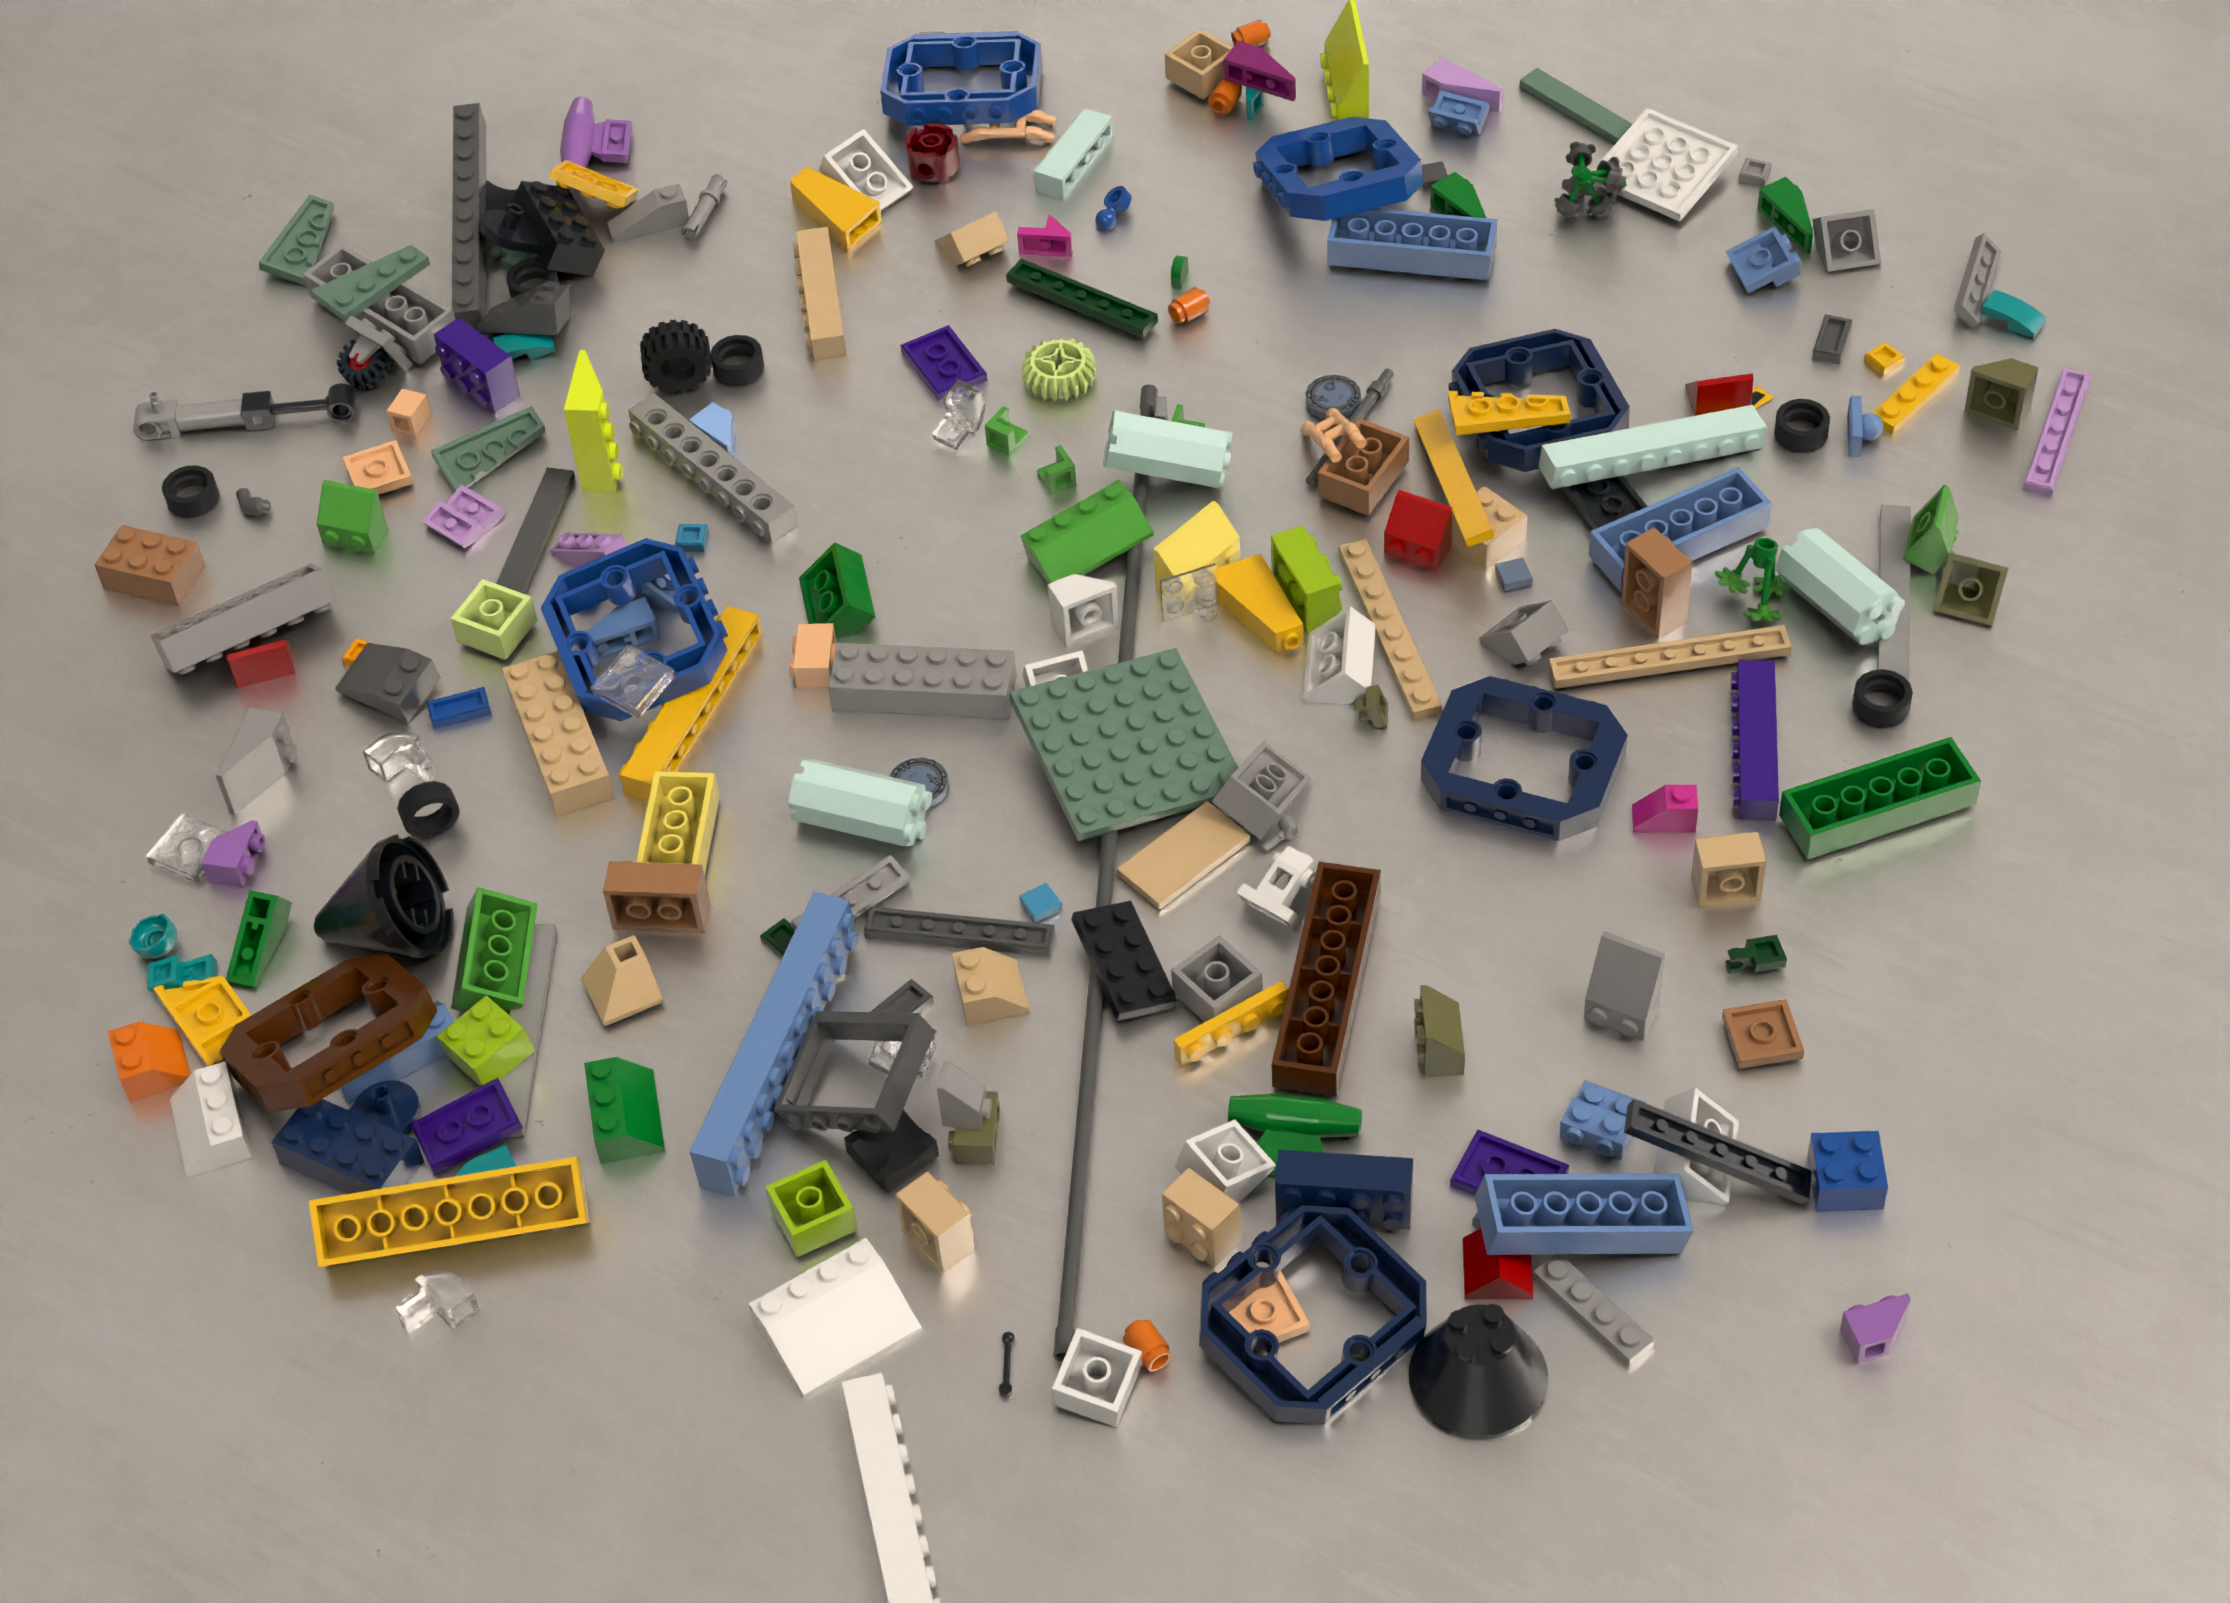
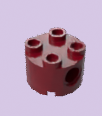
(932, 153)

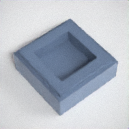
(1513, 574)

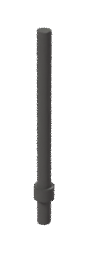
(1374, 393)

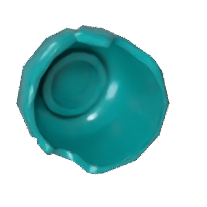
(153, 937)

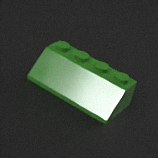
(1087, 534)
(494, 951)

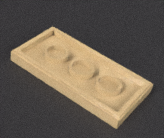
(1183, 855)

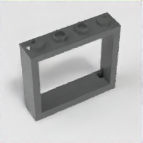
(814, 1052)

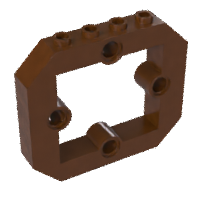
(401, 1018)

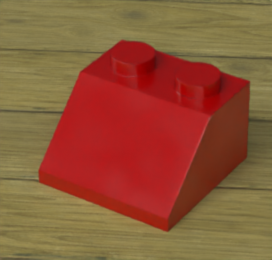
(1418, 530)

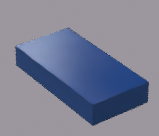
(458, 708)

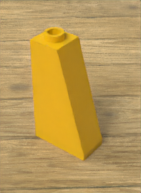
(836, 206)
(1259, 603)

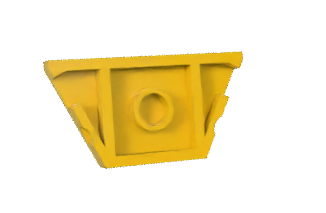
(204, 1013)

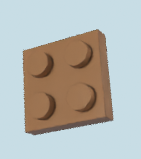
(1762, 1034)

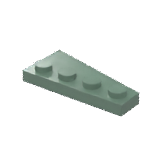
(299, 242)
(370, 283)
(482, 451)

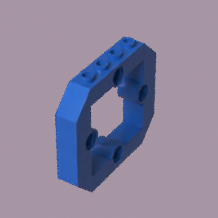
(1020, 76)
(1394, 180)
(616, 579)

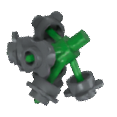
(1582, 183)

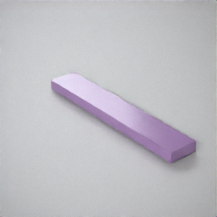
(2057, 432)

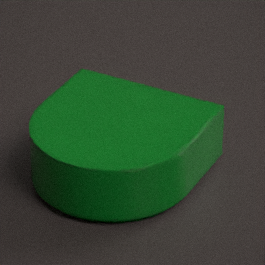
(1179, 271)

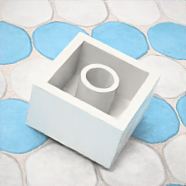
(1096, 1377)

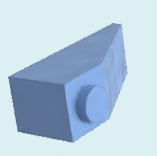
(625, 625)

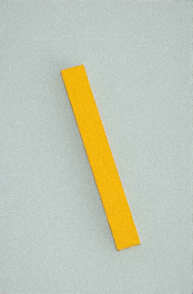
(1453, 478)

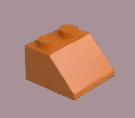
(148, 1058)

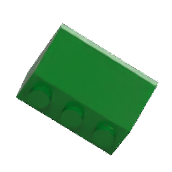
(838, 591)
(623, 1109)

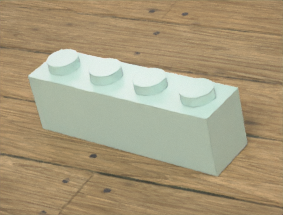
(1073, 154)

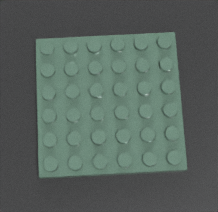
(1125, 743)

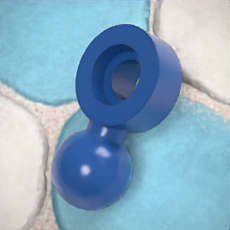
(1116, 201)

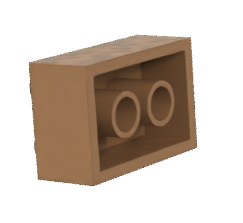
(1364, 473)
(150, 565)
(1656, 582)
(656, 896)

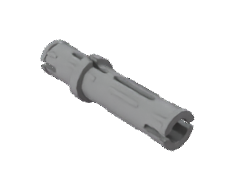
(708, 200)

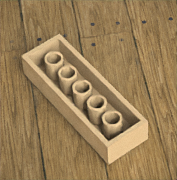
(558, 734)

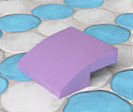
(464, 517)

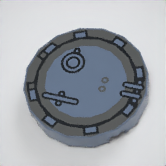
(1332, 392)
(924, 772)

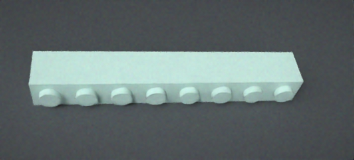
(1652, 446)

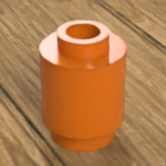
(1253, 33)
(1225, 96)
(1189, 306)
(1146, 1338)

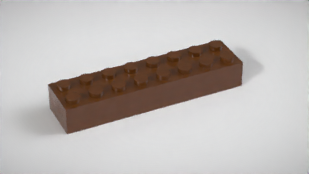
(1326, 979)

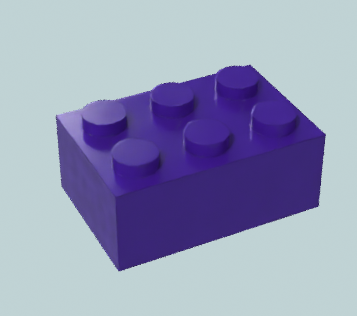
(476, 365)

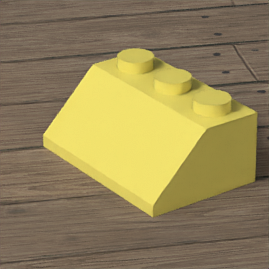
(1197, 543)

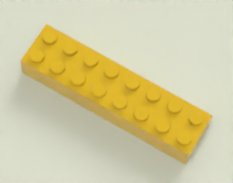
(449, 1211)

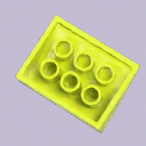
(1346, 66)
(591, 431)

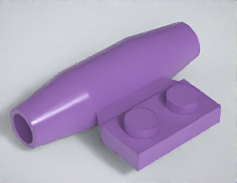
(584, 138)

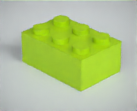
(1305, 577)

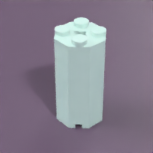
(1167, 449)
(1840, 586)
(859, 802)

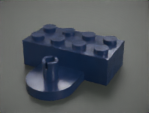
(355, 1146)

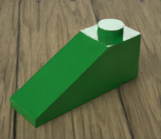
(1455, 197)
(1786, 209)
(257, 937)

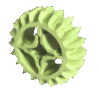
(1059, 369)

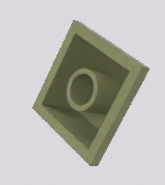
(1970, 589)

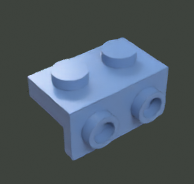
(1458, 112)

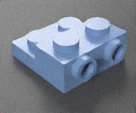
(1765, 260)
(1597, 1120)

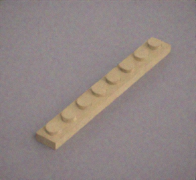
(1390, 630)
(1669, 656)

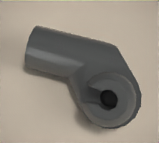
(252, 505)

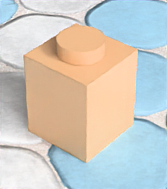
(409, 412)

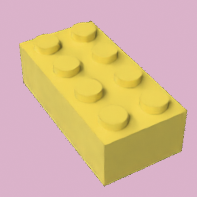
(679, 818)

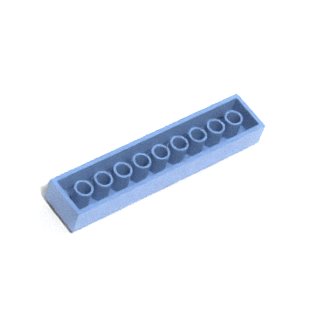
(756, 1077)

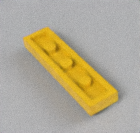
(1916, 392)
(1230, 1024)

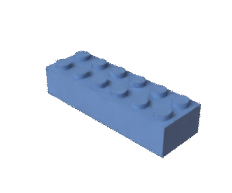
(1414, 243)
(1693, 520)
(1583, 1214)

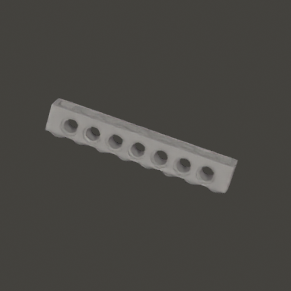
(713, 468)

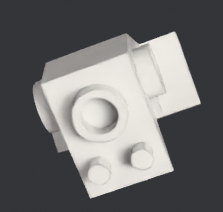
(1277, 902)

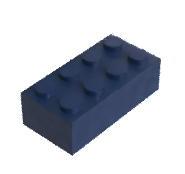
(1371, 1186)

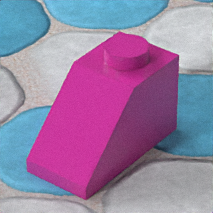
(1667, 810)

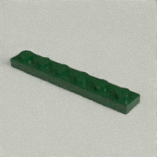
(1082, 298)

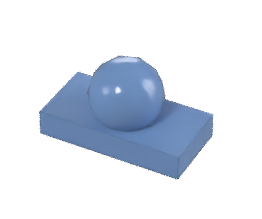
(1859, 426)

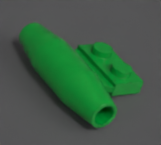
(1293, 1121)

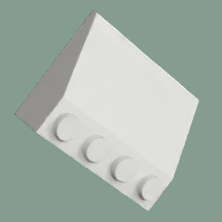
(834, 1317)

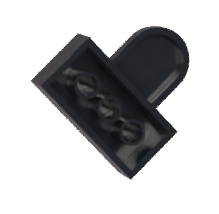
(546, 223)

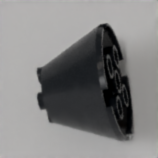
(1478, 1374)

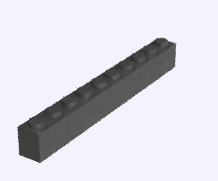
(467, 211)

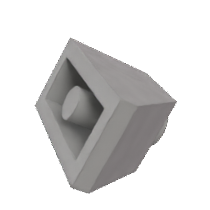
(962, 1099)

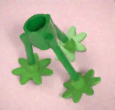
(1764, 557)

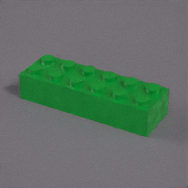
(1879, 798)

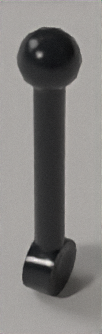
(1005, 1387)

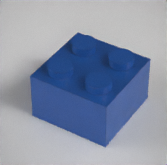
(1847, 1171)

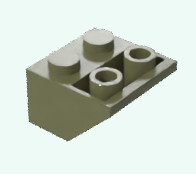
(1438, 1033)

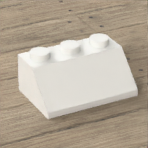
(1339, 659)
(209, 1120)
(1698, 1181)

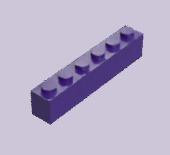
(1756, 740)

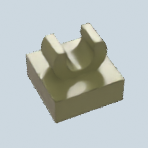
(1373, 707)

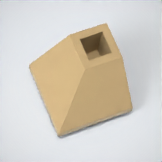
(621, 981)

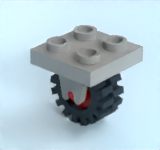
(370, 355)

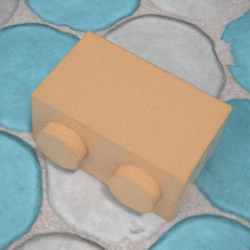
(813, 656)

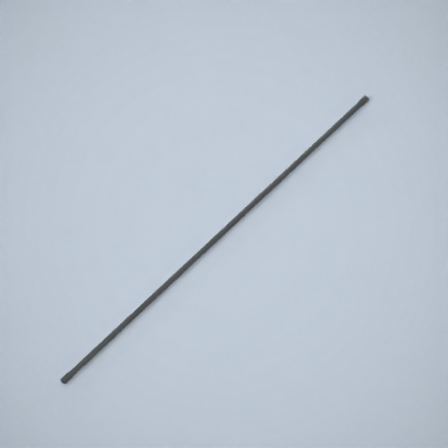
(1077, 1197)

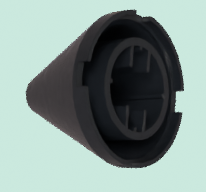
(390, 903)

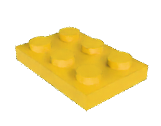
(593, 184)

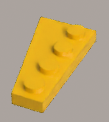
(1507, 412)

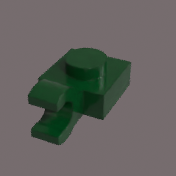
(1761, 953)

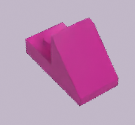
(1047, 241)

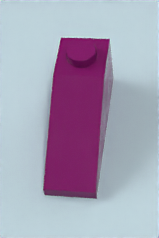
(1259, 71)

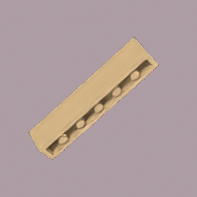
(820, 292)

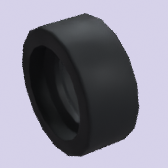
(525, 271)
(734, 346)
(1805, 410)
(195, 505)
(1886, 681)
(424, 795)

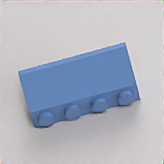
(406, 1061)

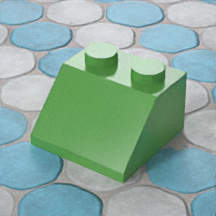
(350, 517)
(1933, 532)

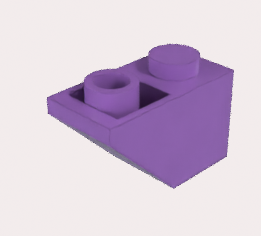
(233, 855)
(1874, 1327)

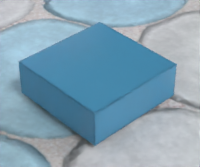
(692, 537)
(1040, 902)

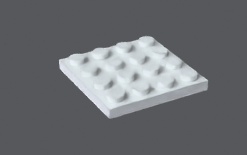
(1668, 163)

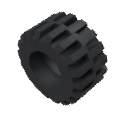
(675, 356)

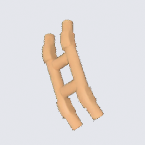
(1019, 131)
(1330, 429)

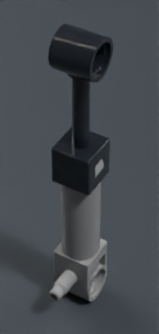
(255, 410)

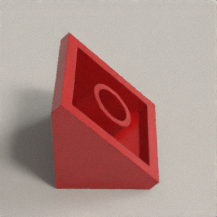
(1720, 393)
(261, 663)
(1494, 1274)

